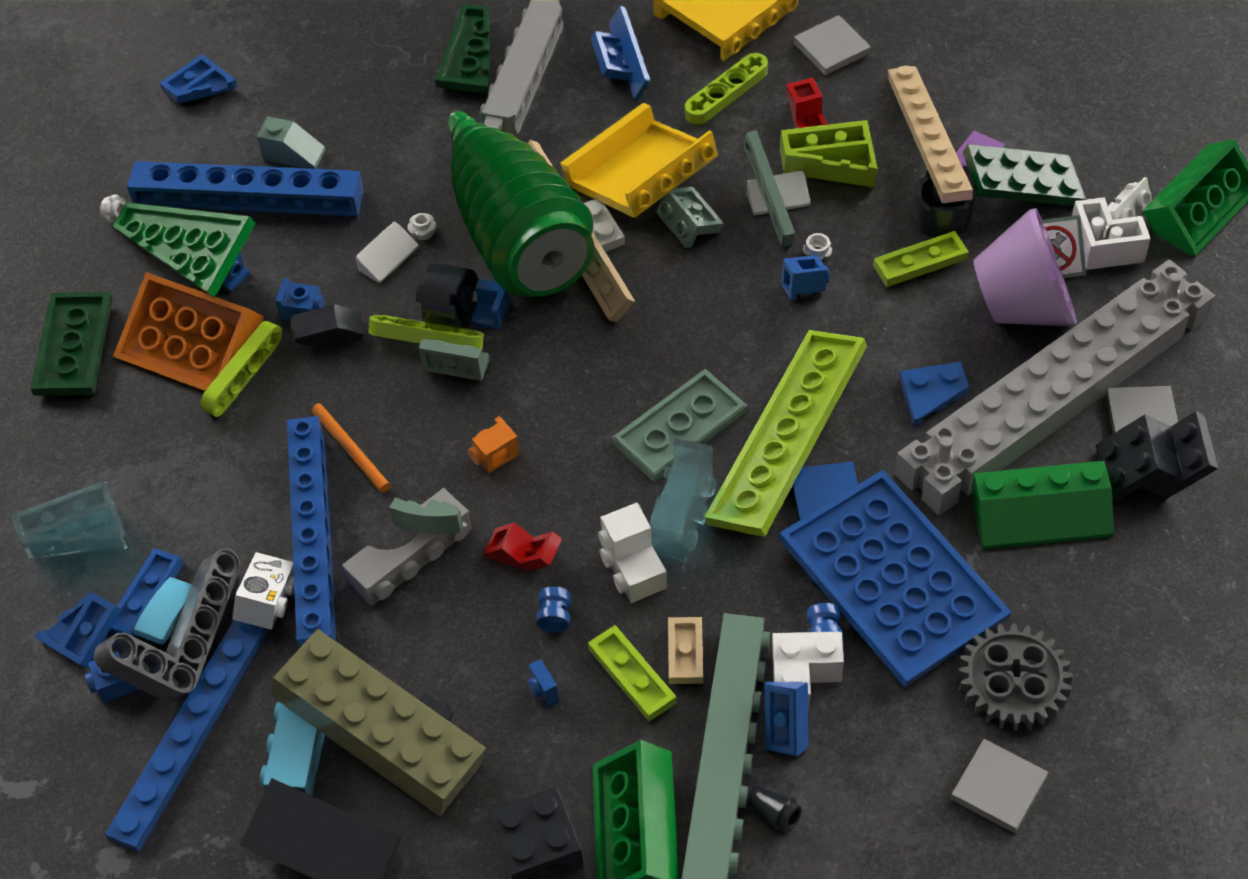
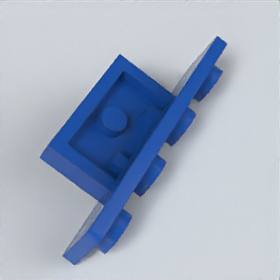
(620, 54)

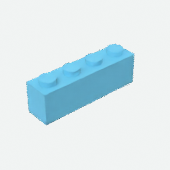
(292, 751)

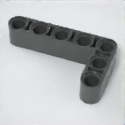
(186, 635)

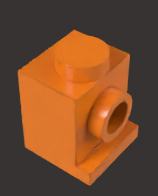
(494, 446)

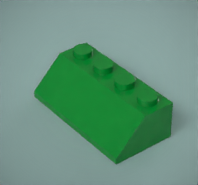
(1201, 198)
(1043, 505)
(635, 814)

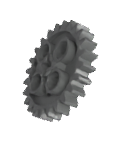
(1016, 703)

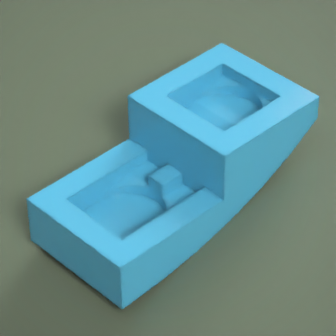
(163, 611)

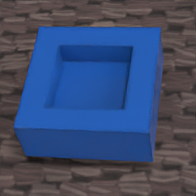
(542, 684)

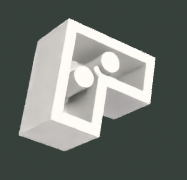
(1108, 240)
(630, 553)
(807, 658)

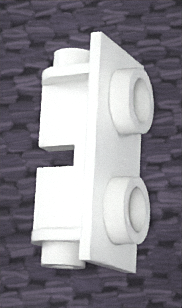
(1131, 200)

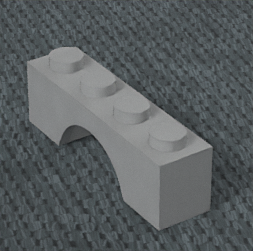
(378, 572)

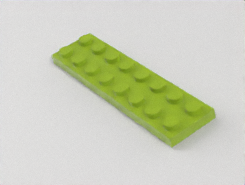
(785, 433)

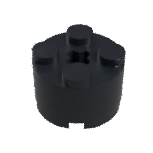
(936, 216)
(448, 295)

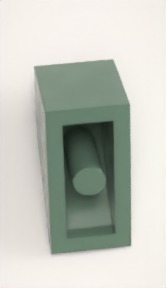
(289, 144)

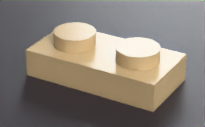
(685, 650)

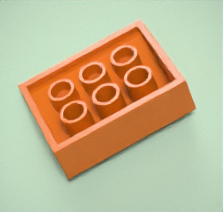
(183, 332)

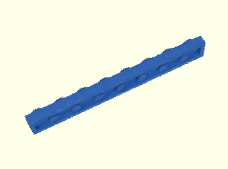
(185, 736)

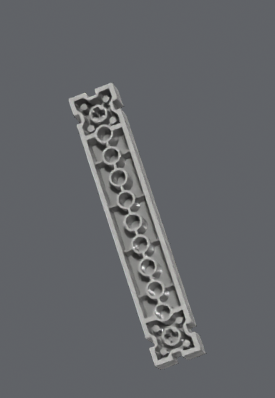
(1053, 386)

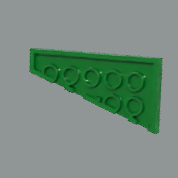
(191, 242)

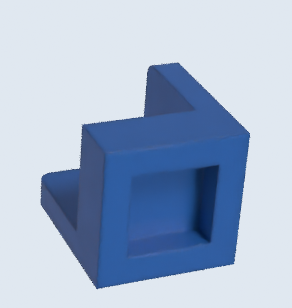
(491, 305)

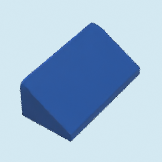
(786, 717)

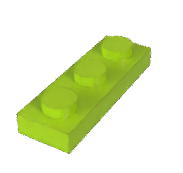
(920, 258)
(632, 673)

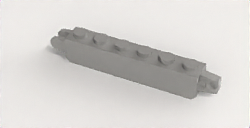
(523, 66)

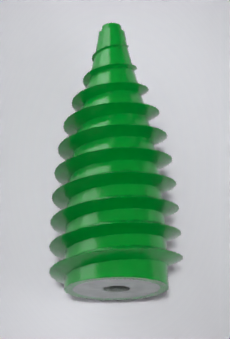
(518, 210)

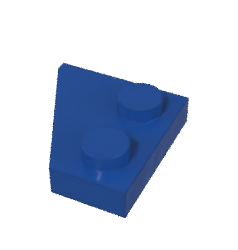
(197, 80)
(932, 388)
(81, 628)

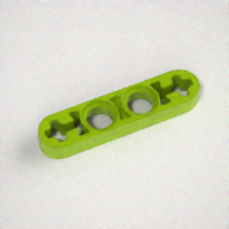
(731, 91)
(415, 331)
(241, 369)

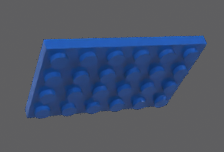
(894, 577)

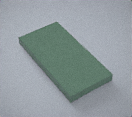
(690, 413)

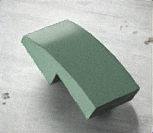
(434, 519)

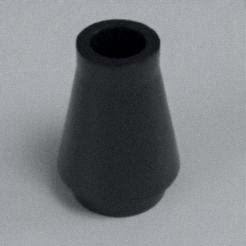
(776, 808)

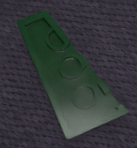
(467, 53)

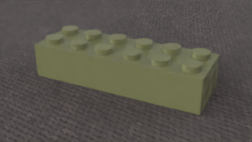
(378, 722)

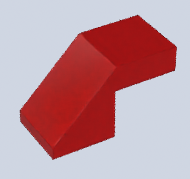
(806, 103)
(518, 548)

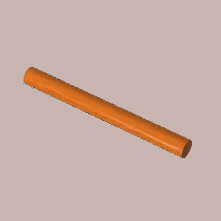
(351, 448)

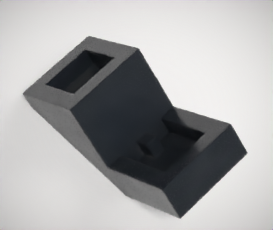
(317, 326)

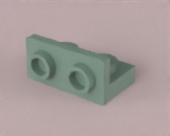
(688, 215)
(453, 359)

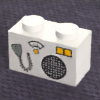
(264, 591)

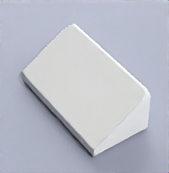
(792, 190)
(386, 253)

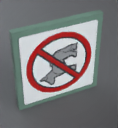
(1067, 243)

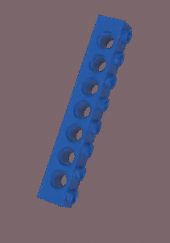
(246, 188)
(310, 529)

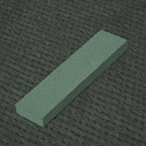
(769, 189)

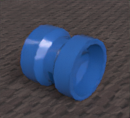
(553, 611)
(824, 618)

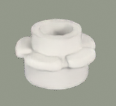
(111, 207)
(422, 226)
(818, 245)

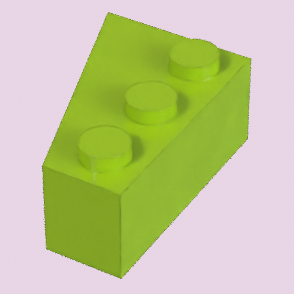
(831, 153)

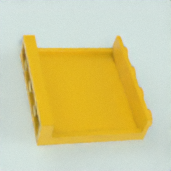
(726, 22)
(636, 162)

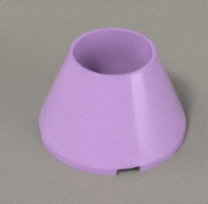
(1023, 277)

